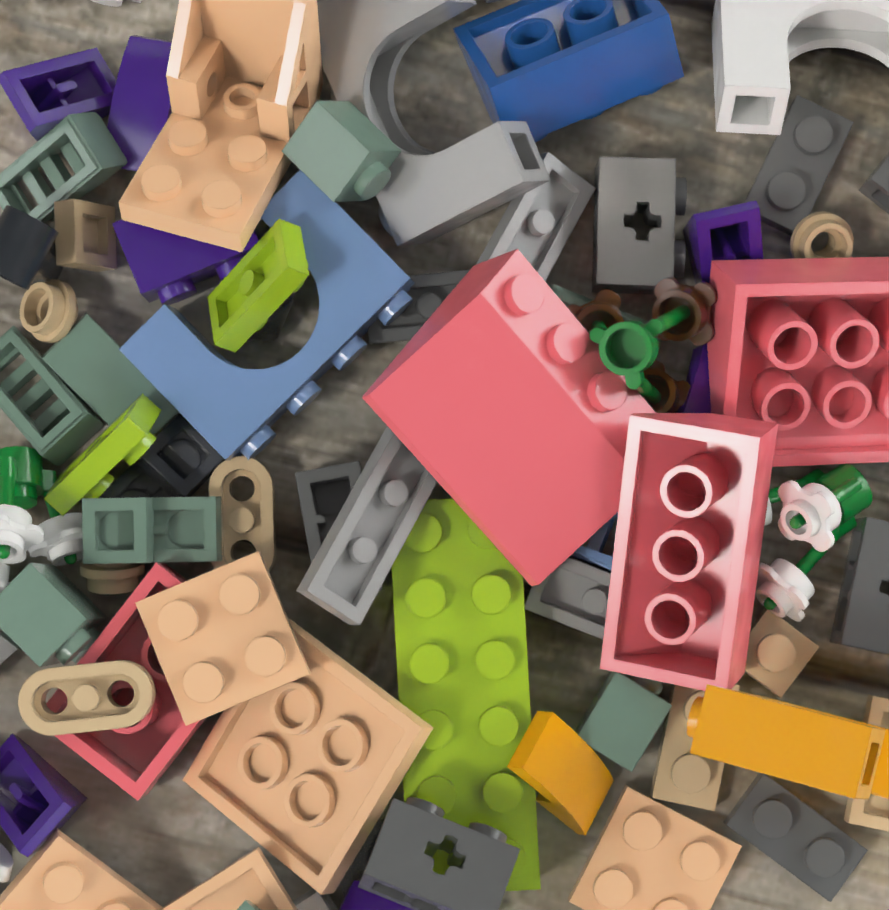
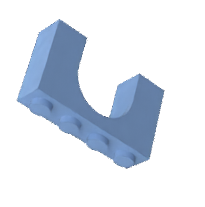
(239, 405)

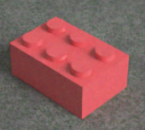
(142, 752)

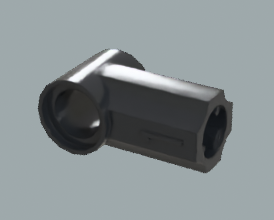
(26, 249)

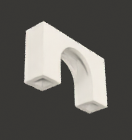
(761, 37)

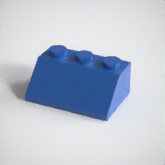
(568, 58)

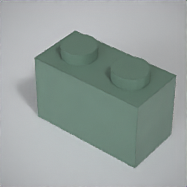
(48, 615)

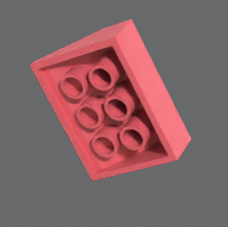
(806, 352)
(513, 414)

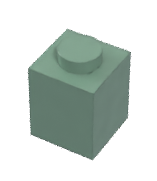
(342, 151)
(623, 718)

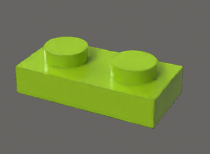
(258, 285)
(89, 473)

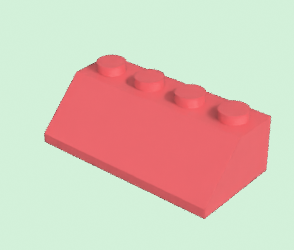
(688, 547)

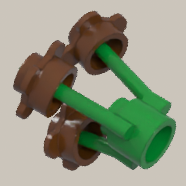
(632, 346)

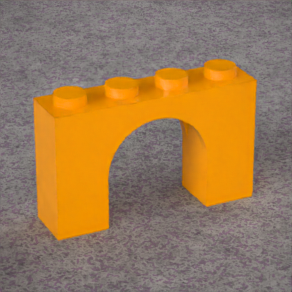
(791, 742)

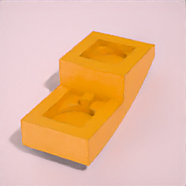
(562, 770)

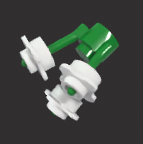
(20, 485)
(816, 511)

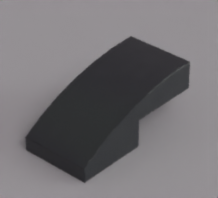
(171, 467)

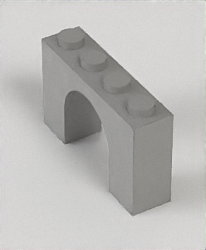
(426, 189)

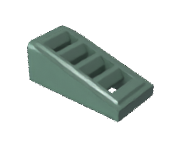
(87, 149)
(64, 424)

